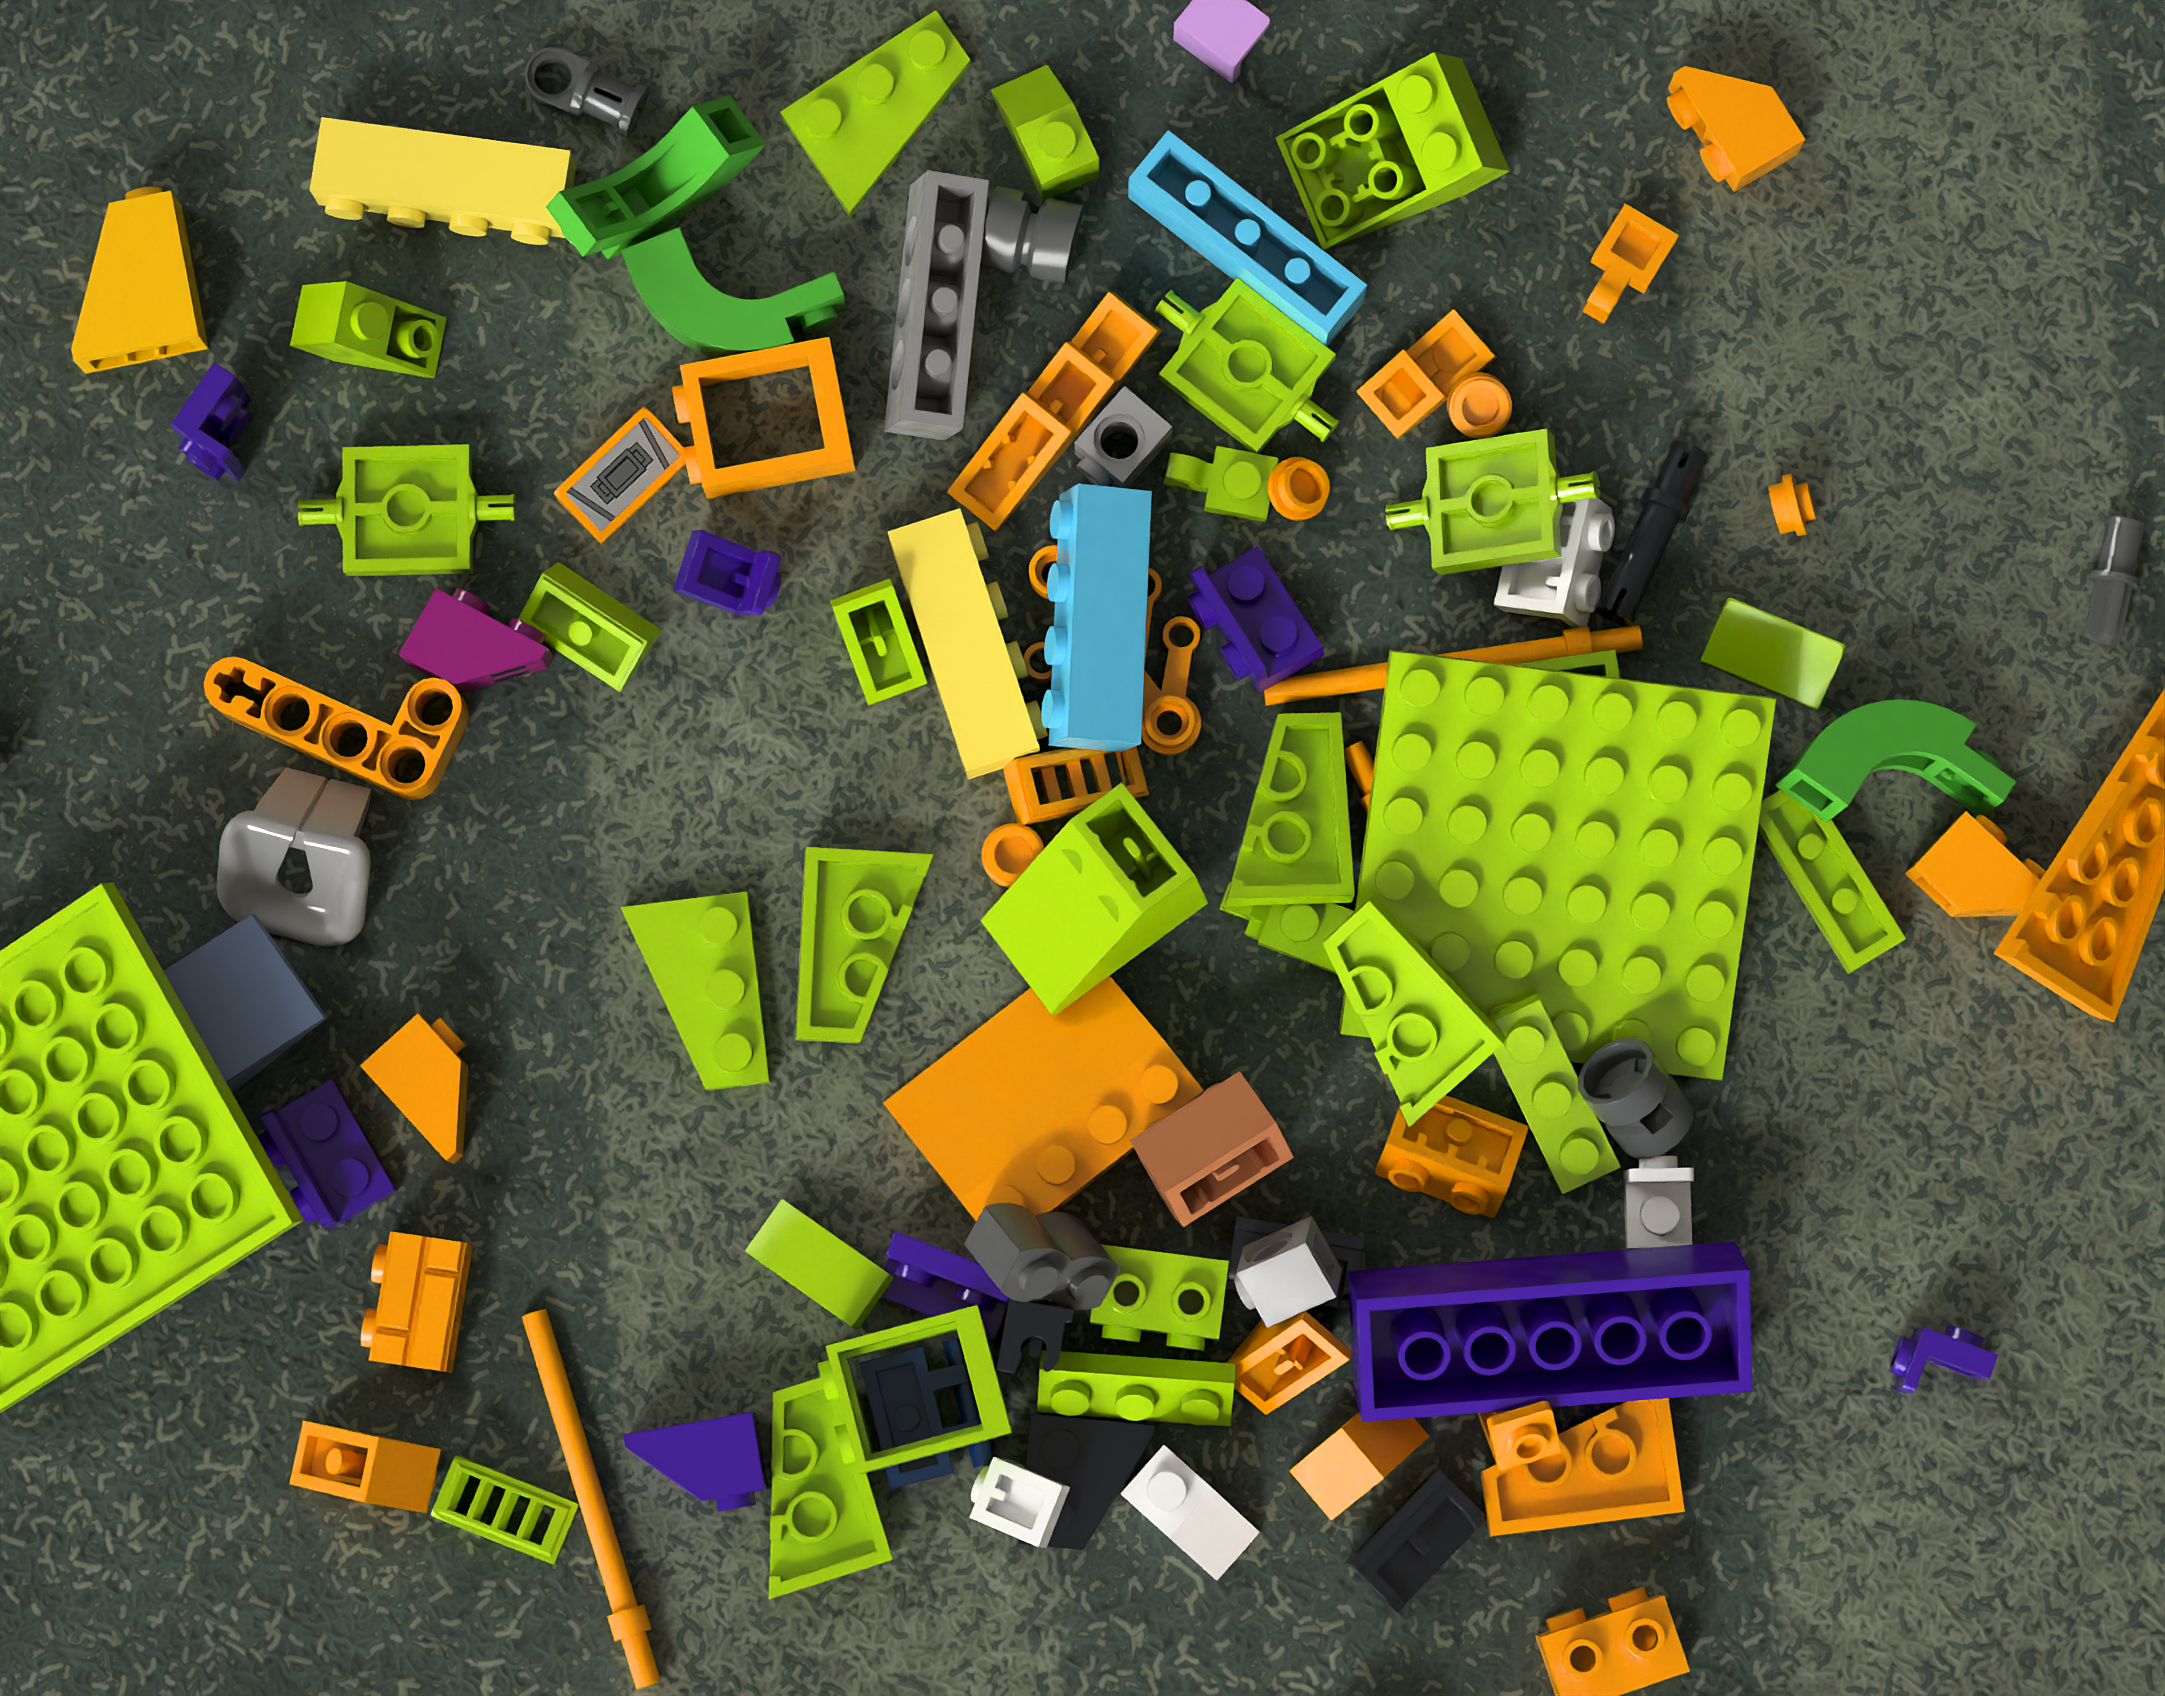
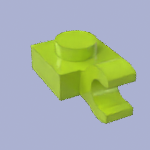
(1233, 482)

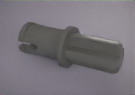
(2114, 580)

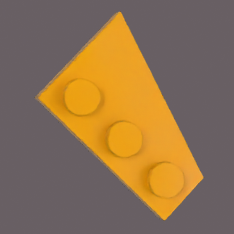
(1607, 1472)

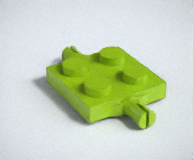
(1246, 366)
(1493, 502)
(407, 510)

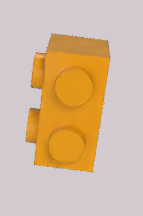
(1612, 1650)

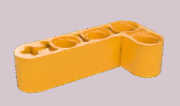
(331, 718)

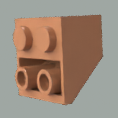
(1211, 1149)

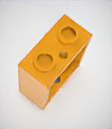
(700, 458)

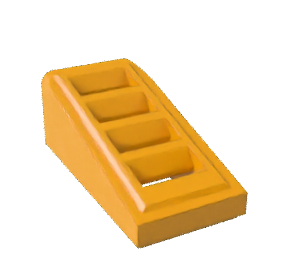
(1024, 794)

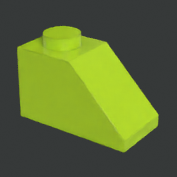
(1047, 132)

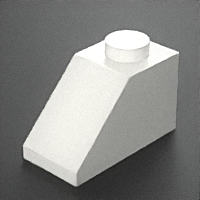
(1190, 1512)

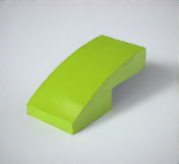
(819, 1264)

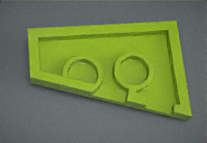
(875, 107)
(1299, 819)
(848, 936)
(709, 981)
(1415, 1014)
(820, 1508)

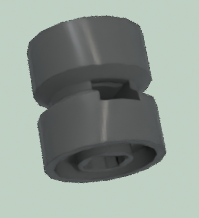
(1031, 234)
(1635, 1098)

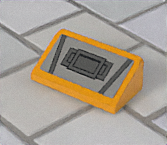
(621, 475)

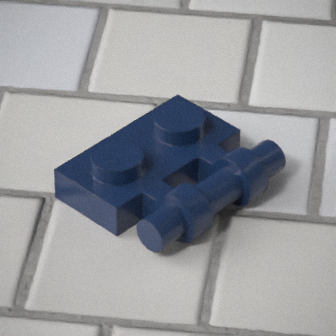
(907, 1409)

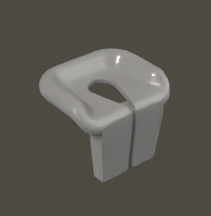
(310, 816)

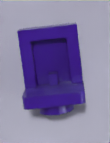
(728, 575)
(1954, 1350)

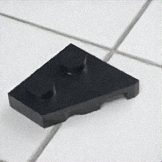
(1091, 1460)

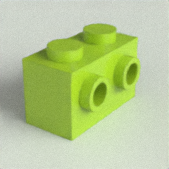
(1163, 1296)

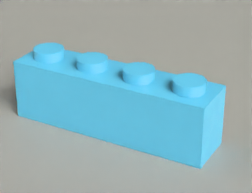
(1245, 238)
(1098, 618)

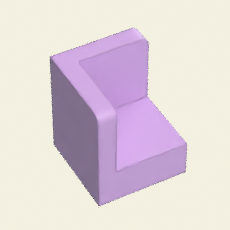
(1220, 33)

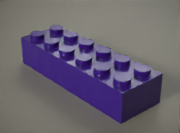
(1550, 1331)

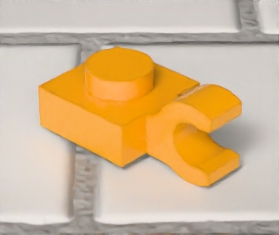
(1629, 256)

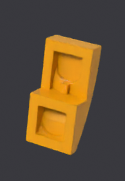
(1423, 375)

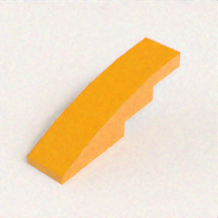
(1053, 411)

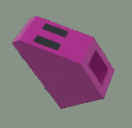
(468, 647)

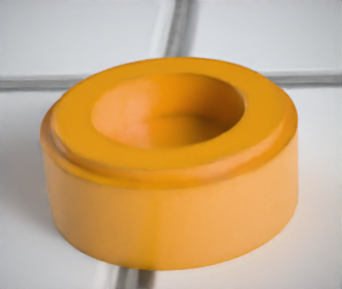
(1479, 405)
(1009, 852)

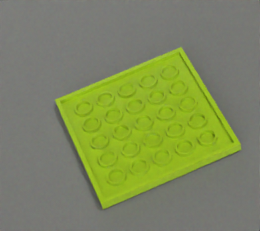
(1571, 845)
(116, 1146)

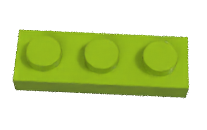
(1828, 881)
(1549, 1095)
(1137, 1388)

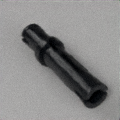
(1662, 510)

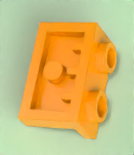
(1454, 1155)

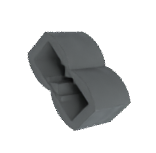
(1042, 1256)

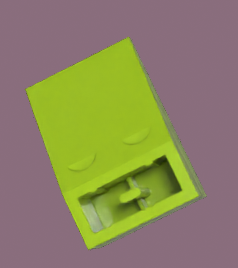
(1393, 150)
(1093, 900)

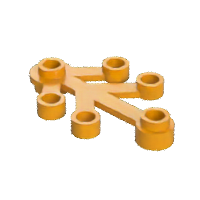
(1155, 701)

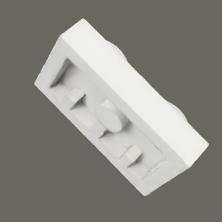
(1567, 584)

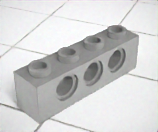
(936, 305)

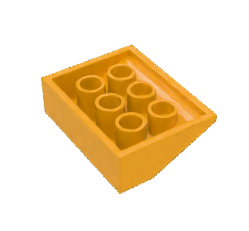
(1042, 1101)

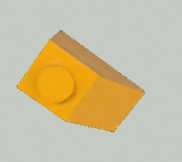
(426, 1081)
(365, 1467)

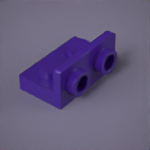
(209, 416)
(1256, 618)
(326, 1155)
(941, 1282)

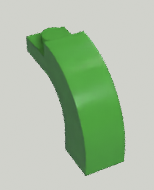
(663, 184)
(718, 322)
(1894, 736)

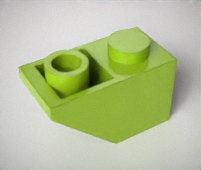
(367, 329)

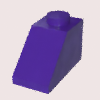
(708, 1458)

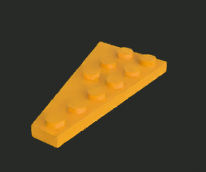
(2103, 886)

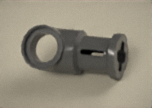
(588, 91)

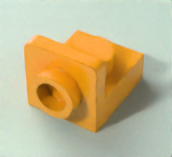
(1521, 1434)

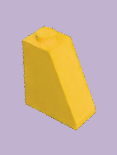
(140, 287)

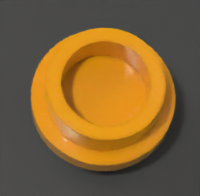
(1298, 488)
(1792, 505)

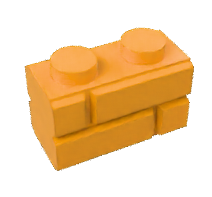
(417, 1301)

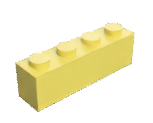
(439, 179)
(964, 641)

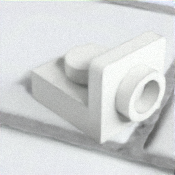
(1657, 1203)
(1017, 1501)

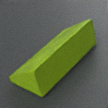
(589, 625)
(1773, 653)

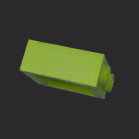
(840, 1383)

